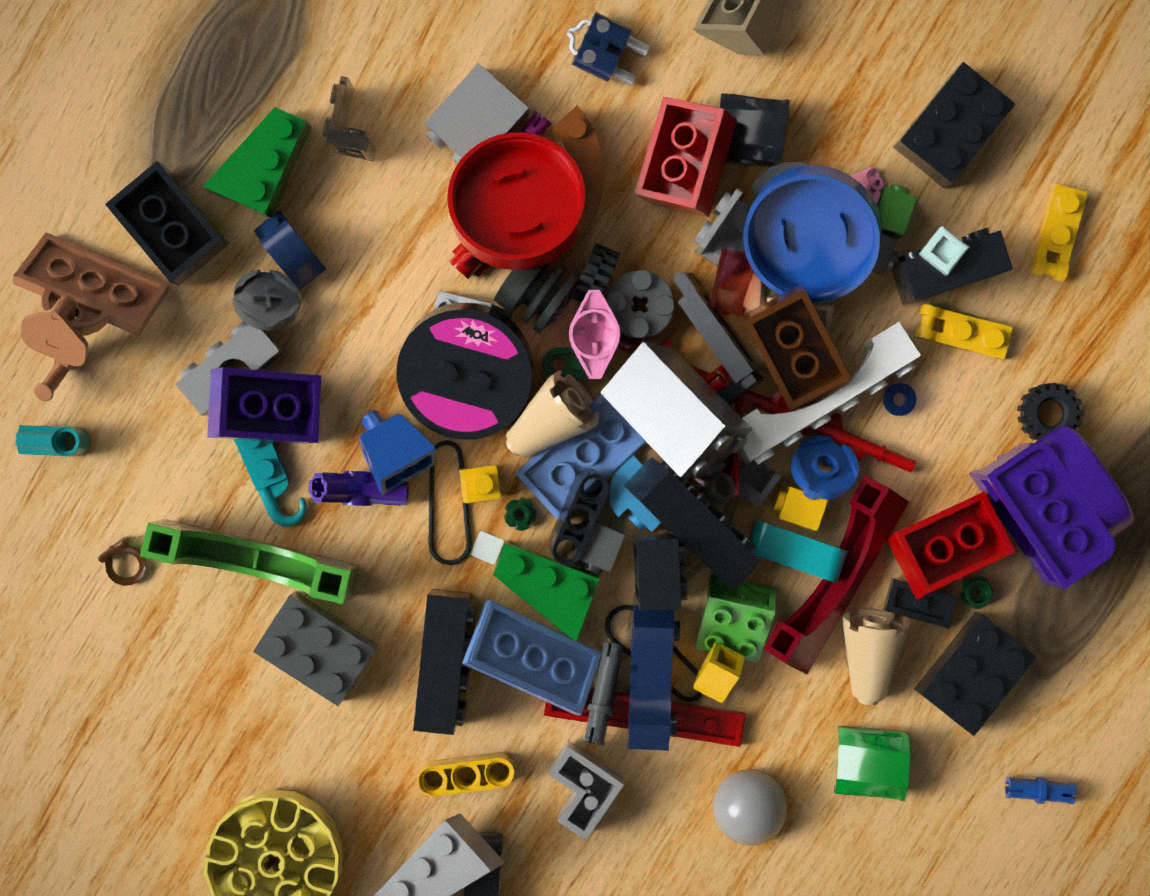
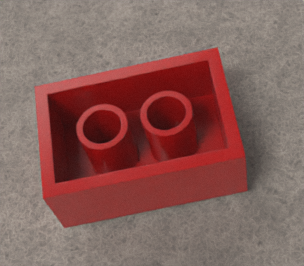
(686, 156)
(950, 545)

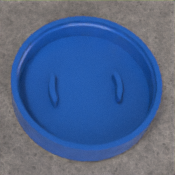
(814, 232)

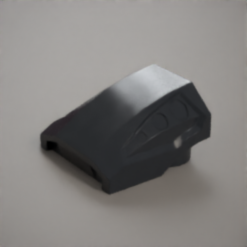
(759, 129)

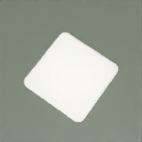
(487, 547)

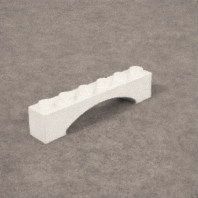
(887, 354)

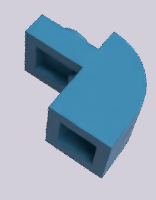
(621, 498)

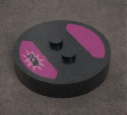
(465, 371)

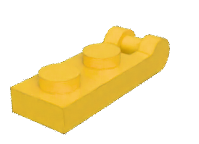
(1058, 231)
(964, 332)

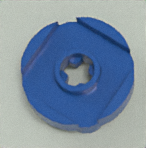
(823, 484)

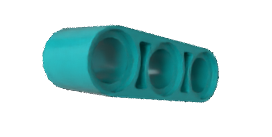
(798, 551)

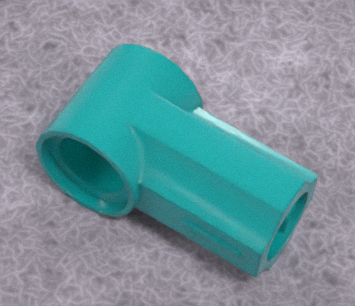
(51, 440)

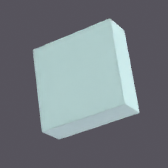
(943, 250)

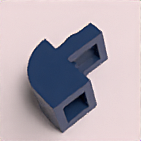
(289, 250)

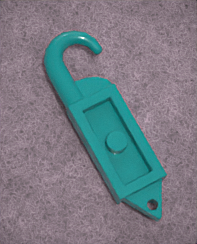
(269, 478)

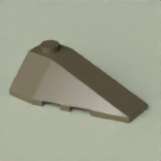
(741, 24)

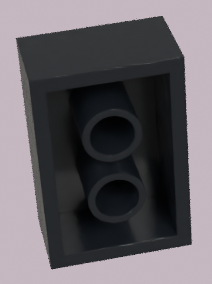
(954, 125)
(167, 223)
(983, 259)
(658, 571)
(975, 673)

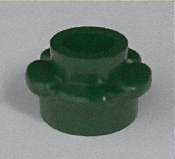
(523, 505)
(985, 592)

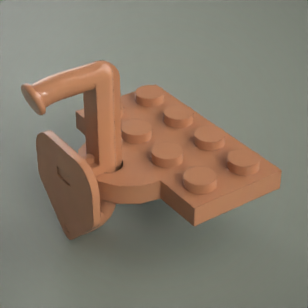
(83, 286)

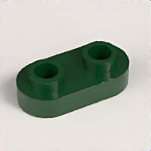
(573, 365)

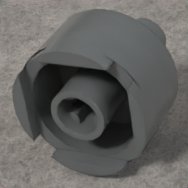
(659, 304)

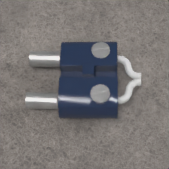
(602, 48)

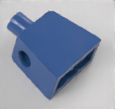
(394, 450)

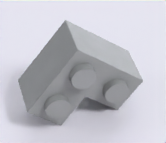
(592, 787)

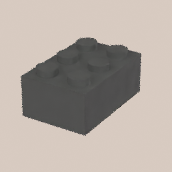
(315, 648)

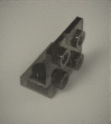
(339, 137)

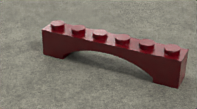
(871, 521)

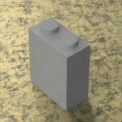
(475, 112)

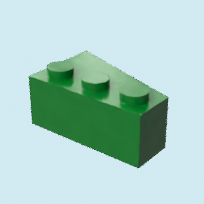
(262, 163)
(551, 588)

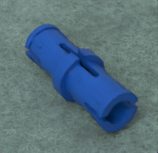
(1040, 790)

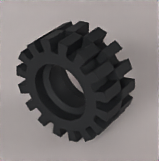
(597, 271)
(1040, 394)

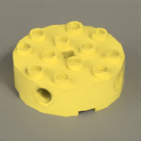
(279, 826)

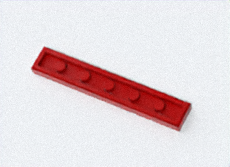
(693, 720)

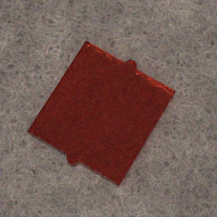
(731, 283)

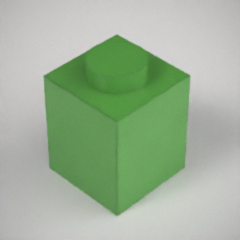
(895, 210)

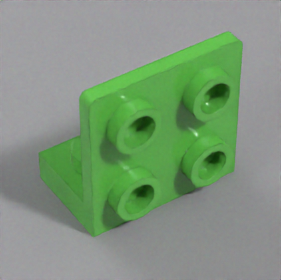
(737, 617)

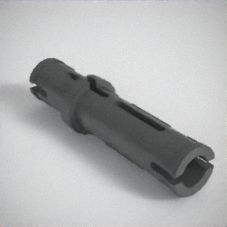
(603, 694)

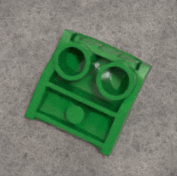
(872, 763)

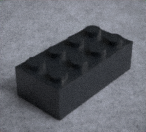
(694, 521)
(441, 667)

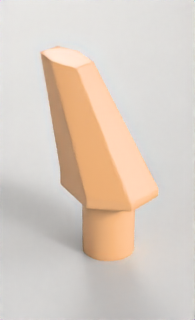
(754, 295)

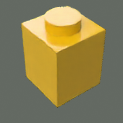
(479, 483)
(798, 509)
(719, 672)

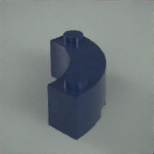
(650, 679)

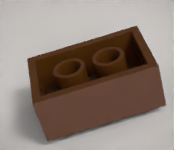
(796, 347)

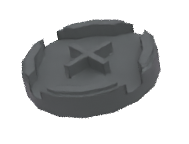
(266, 300)

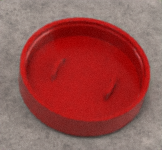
(517, 201)

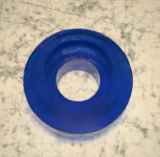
(909, 399)

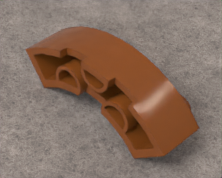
(580, 141)

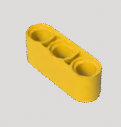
(453, 784)

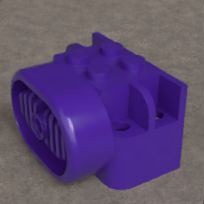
(1057, 504)

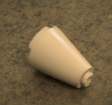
(552, 416)
(873, 651)

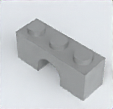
(248, 344)

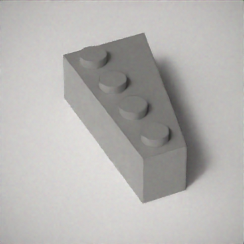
(444, 863)

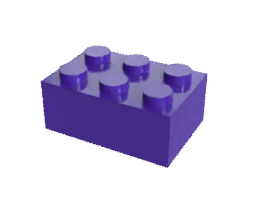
(264, 406)

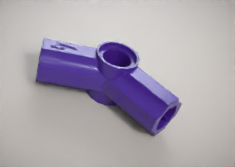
(354, 489)

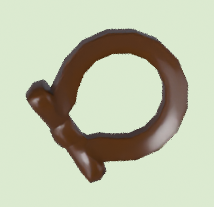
(122, 545)

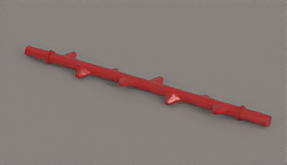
(776, 405)

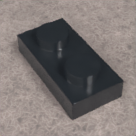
(933, 608)

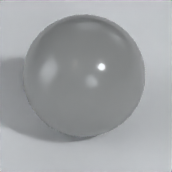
(750, 807)

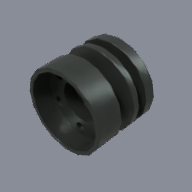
(539, 291)

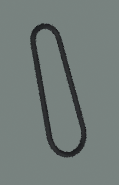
(431, 510)
(628, 652)

